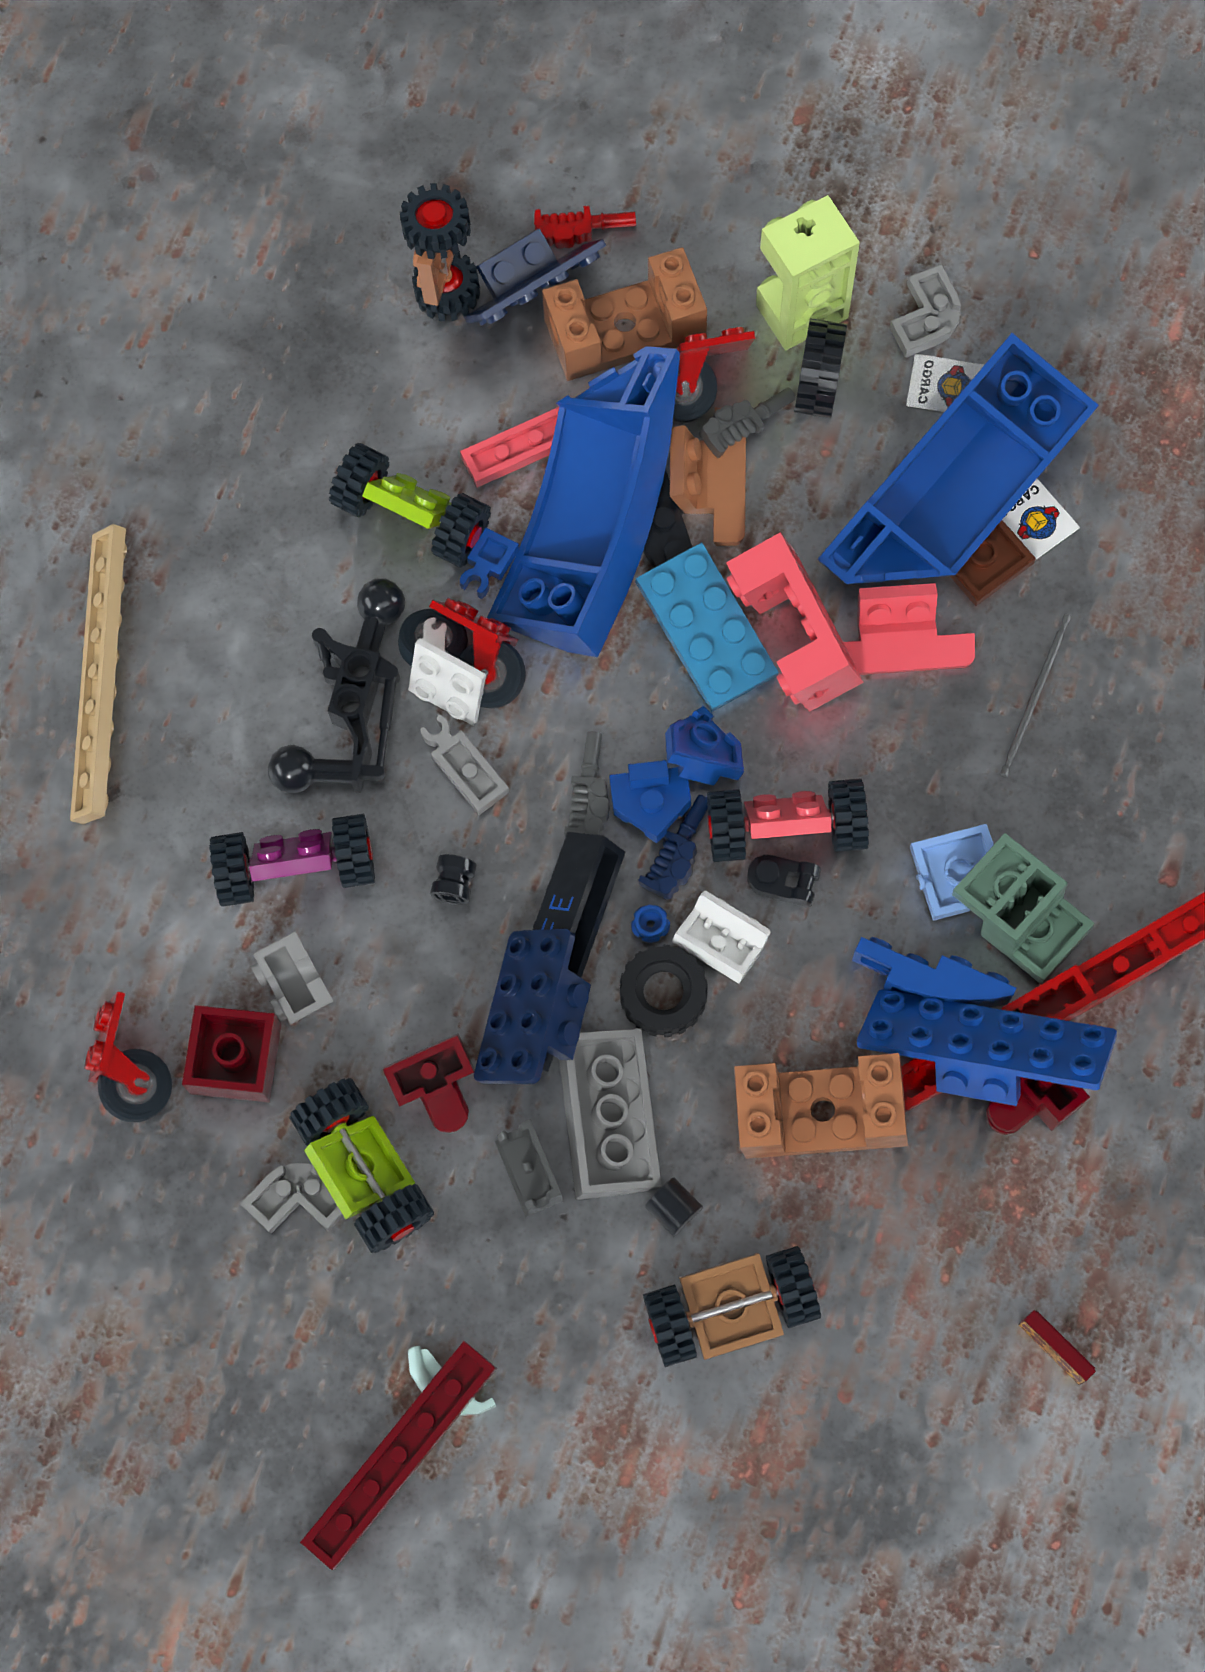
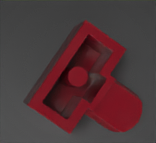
(433, 1078)
(1048, 1100)

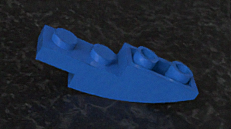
(950, 981)

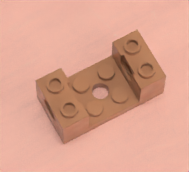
(662, 309)
(778, 1107)

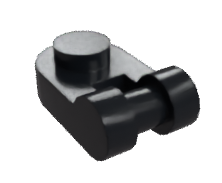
(769, 874)

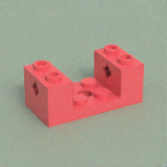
(773, 575)

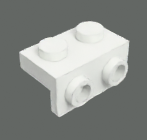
(722, 937)

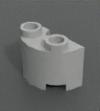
(291, 977)

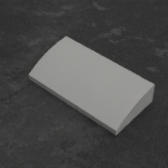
(610, 1115)

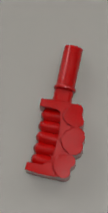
(577, 228)

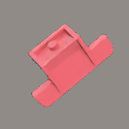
(901, 633)

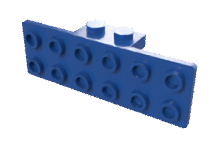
(987, 1049)

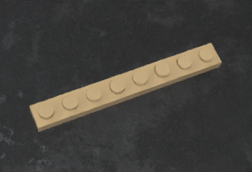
(98, 675)

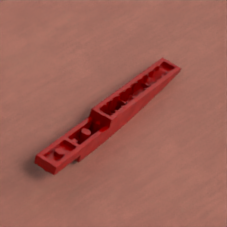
(1088, 983)

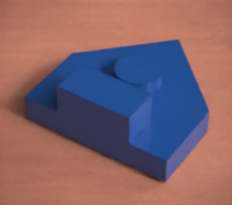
(703, 749)
(650, 797)

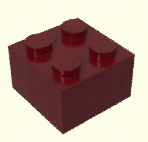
(232, 1053)

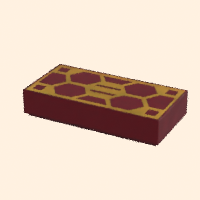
(1057, 1347)

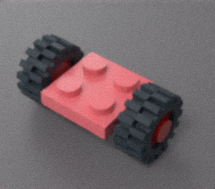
(788, 817)

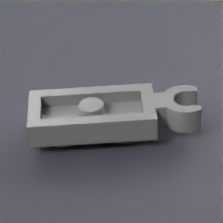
(465, 767)

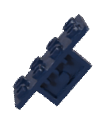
(524, 267)

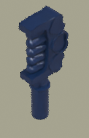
(677, 856)

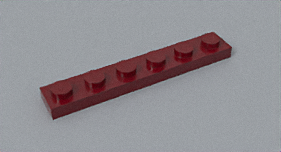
(398, 1455)

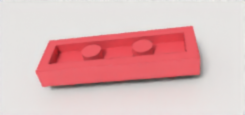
(510, 449)

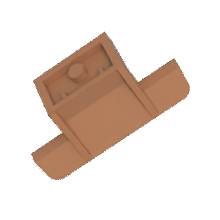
(710, 484)

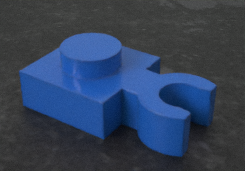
(489, 558)

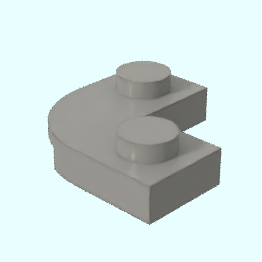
(936, 315)
(284, 1191)

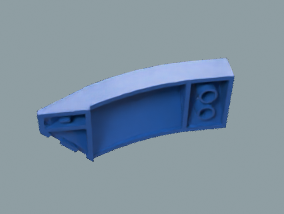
(963, 472)
(593, 506)

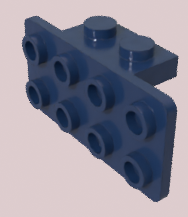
(533, 1008)

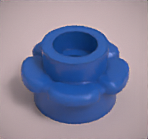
(650, 913)

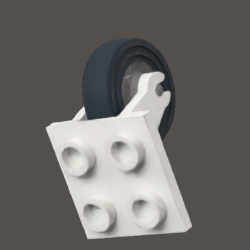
(433, 648)

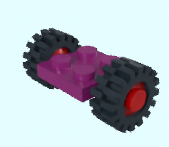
(280, 857)

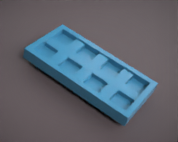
(706, 627)

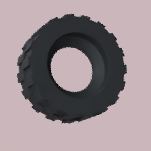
(663, 960)

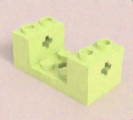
(815, 270)

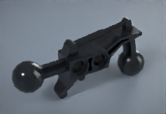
(293, 767)

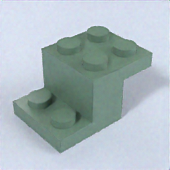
(1023, 908)

